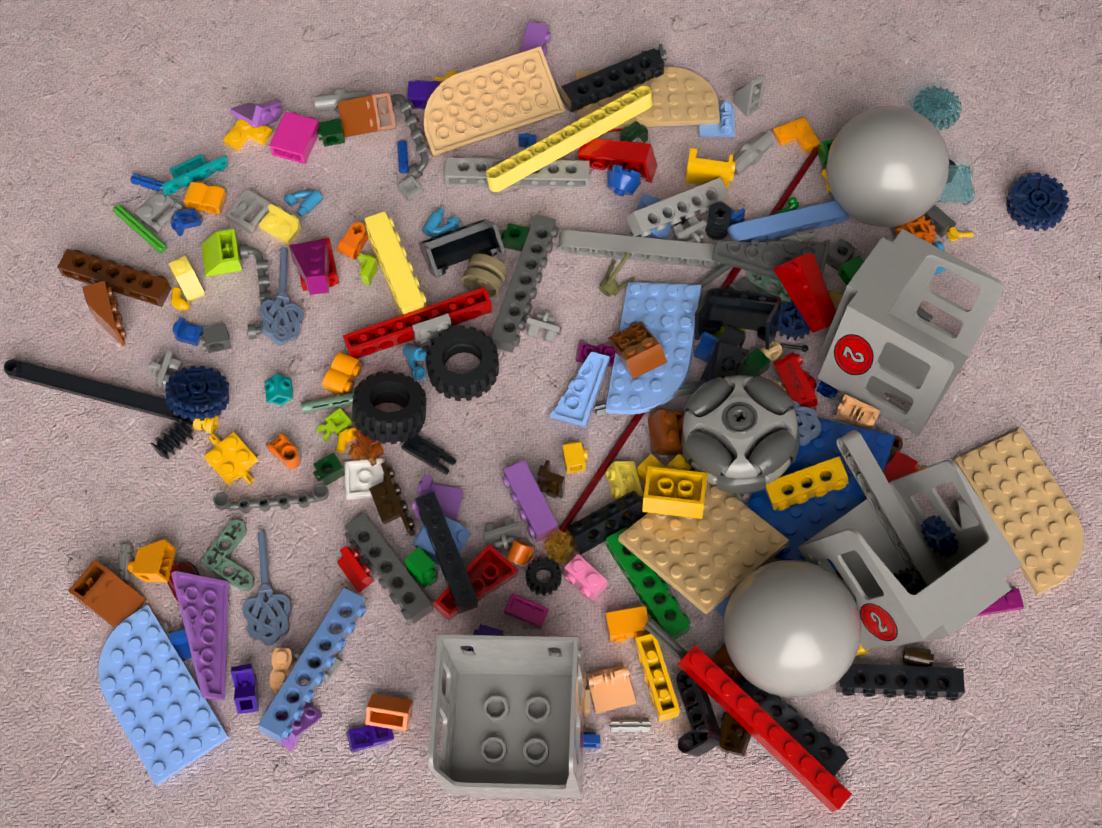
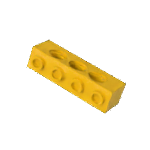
(831, 468)
(657, 677)

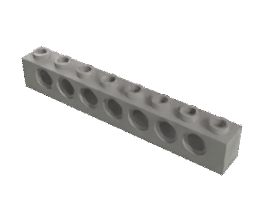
(542, 179)

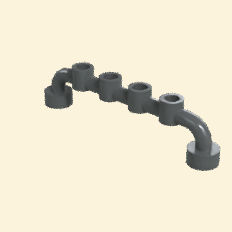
(416, 134)
(262, 266)
(320, 493)

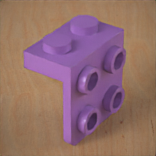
(258, 114)
(448, 497)
(308, 719)

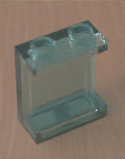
(958, 185)

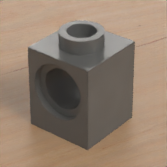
(836, 260)
(216, 338)

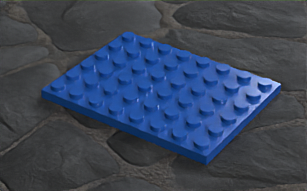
(807, 519)

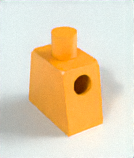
(153, 562)

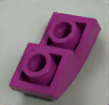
(584, 350)

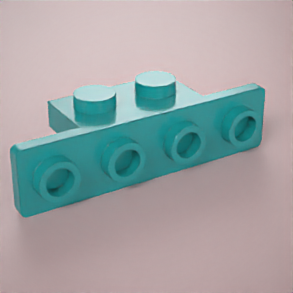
(192, 171)

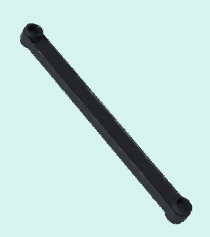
(90, 389)

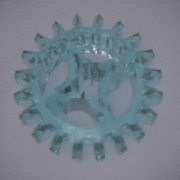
(943, 116)

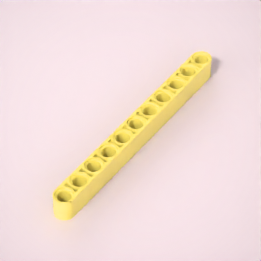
(569, 138)

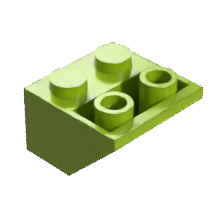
(221, 253)

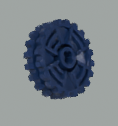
(1037, 201)
(197, 393)

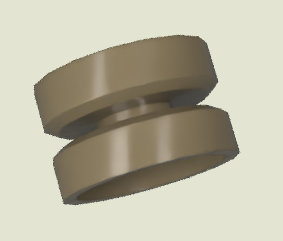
(484, 272)

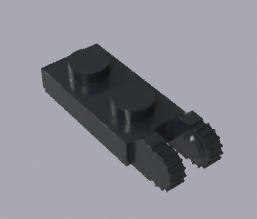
(428, 453)

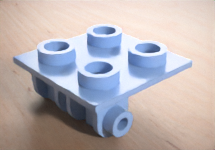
(725, 128)

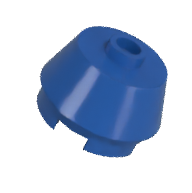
(622, 180)

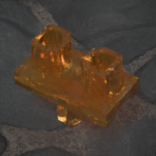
(364, 449)

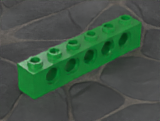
(636, 578)

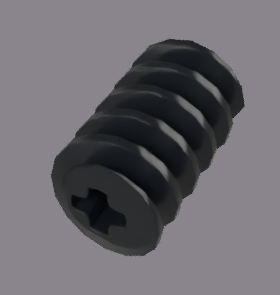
(718, 221)
(173, 439)

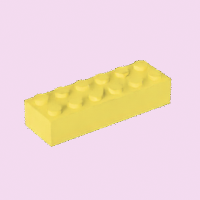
(394, 263)

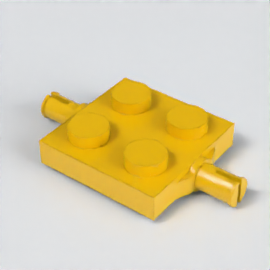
(231, 458)

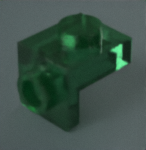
(633, 131)

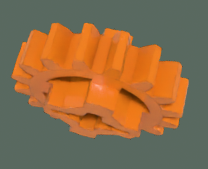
(920, 229)

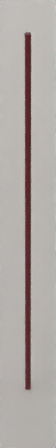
(637, 417)

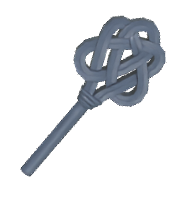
(289, 313)
(807, 419)
(259, 603)

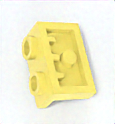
(280, 224)
(623, 479)

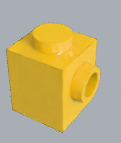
(574, 457)

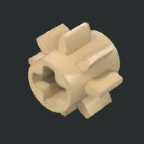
(774, 351)

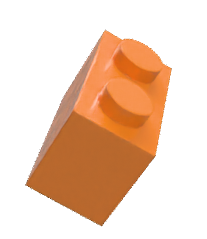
(389, 712)

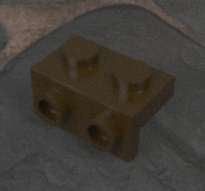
(549, 482)
(734, 736)

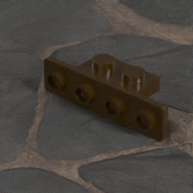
(388, 500)

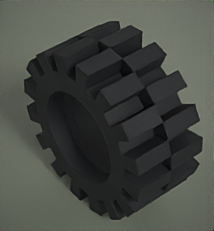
(543, 564)
(911, 580)

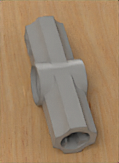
(330, 101)
(752, 152)

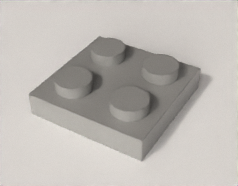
(428, 330)

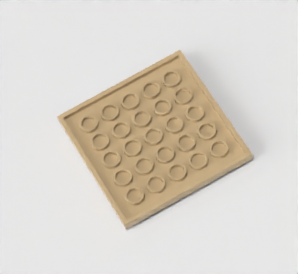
(708, 554)

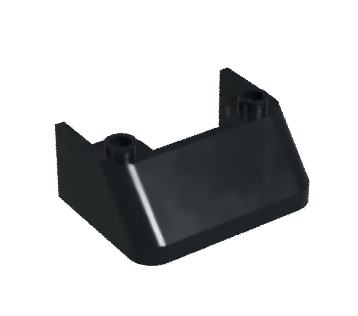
(460, 245)
(739, 310)

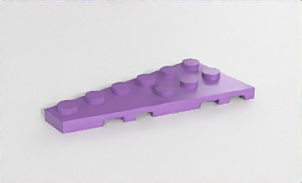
(205, 619)

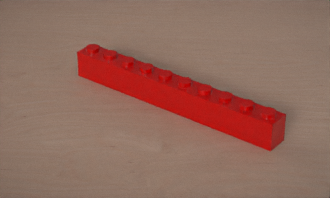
(764, 729)

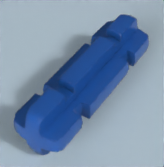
(402, 156)
(146, 182)

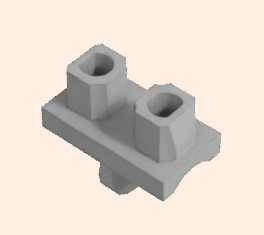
(691, 234)
(551, 330)
(169, 363)
(502, 536)

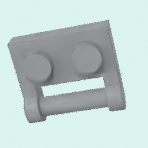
(155, 208)
(244, 208)

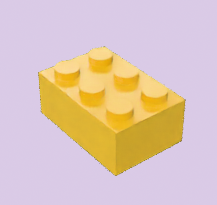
(674, 492)

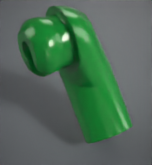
(793, 205)

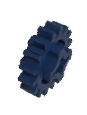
(798, 328)
(939, 536)

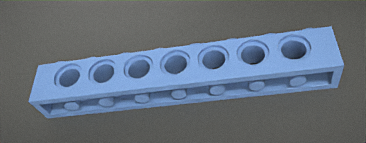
(280, 729)

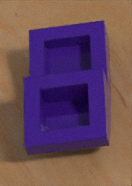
(368, 737)

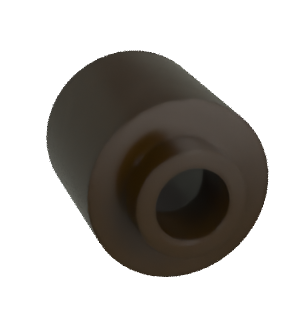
(917, 656)

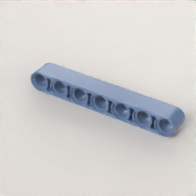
(788, 222)

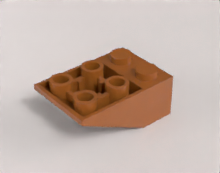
(366, 114)
(104, 309)
(637, 349)
(666, 432)
(106, 594)

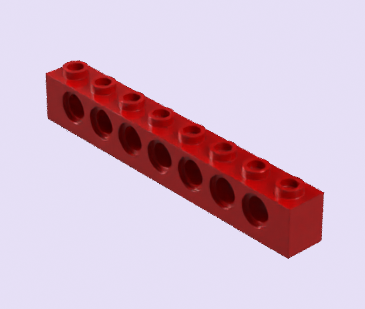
(400, 329)

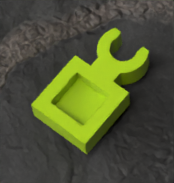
(336, 422)

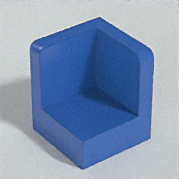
(706, 347)
(181, 644)

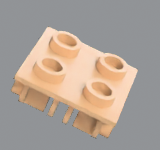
(857, 413)
(611, 688)

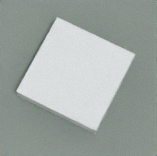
(362, 476)

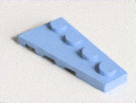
(581, 395)

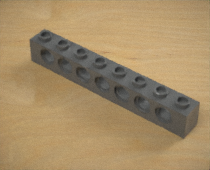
(540, 227)

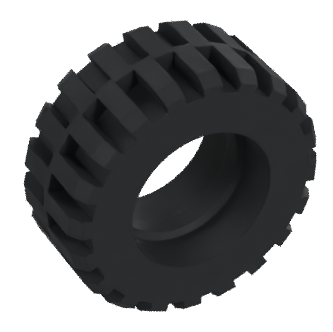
(462, 341)
(389, 425)

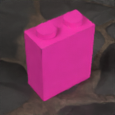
(295, 137)

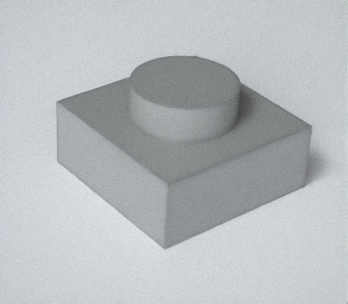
(410, 188)

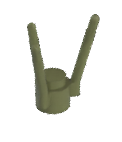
(609, 284)

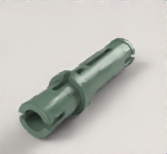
(327, 403)

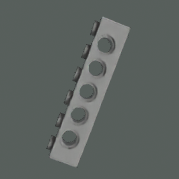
(639, 220)

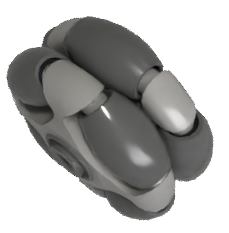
(740, 432)

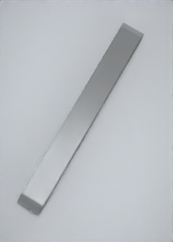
(639, 248)
(887, 505)

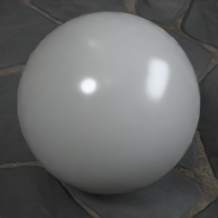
(887, 166)
(792, 628)

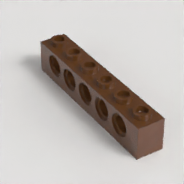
(156, 294)

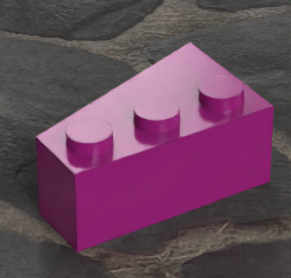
(313, 265)

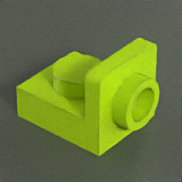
(368, 268)

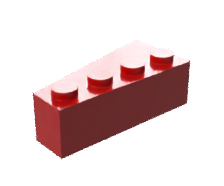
(630, 155)
(808, 291)
(486, 575)

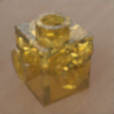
(559, 547)

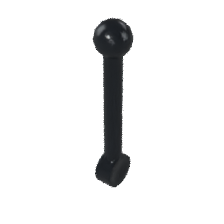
(804, 348)

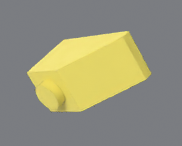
(186, 278)

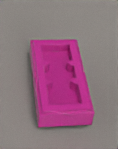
(526, 610)

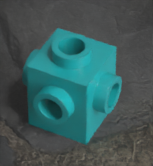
(278, 389)

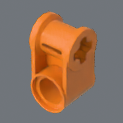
(353, 241)
(282, 449)
(520, 552)

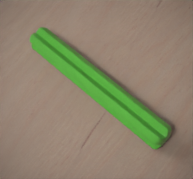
(139, 228)

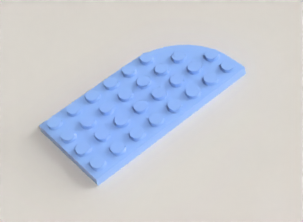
(670, 317)
(156, 697)

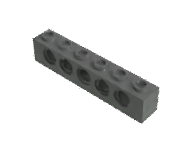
(363, 527)

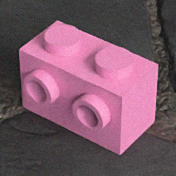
(585, 577)

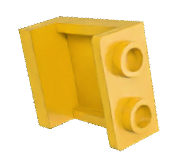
(704, 170)

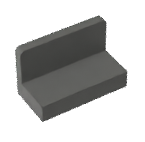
(940, 220)

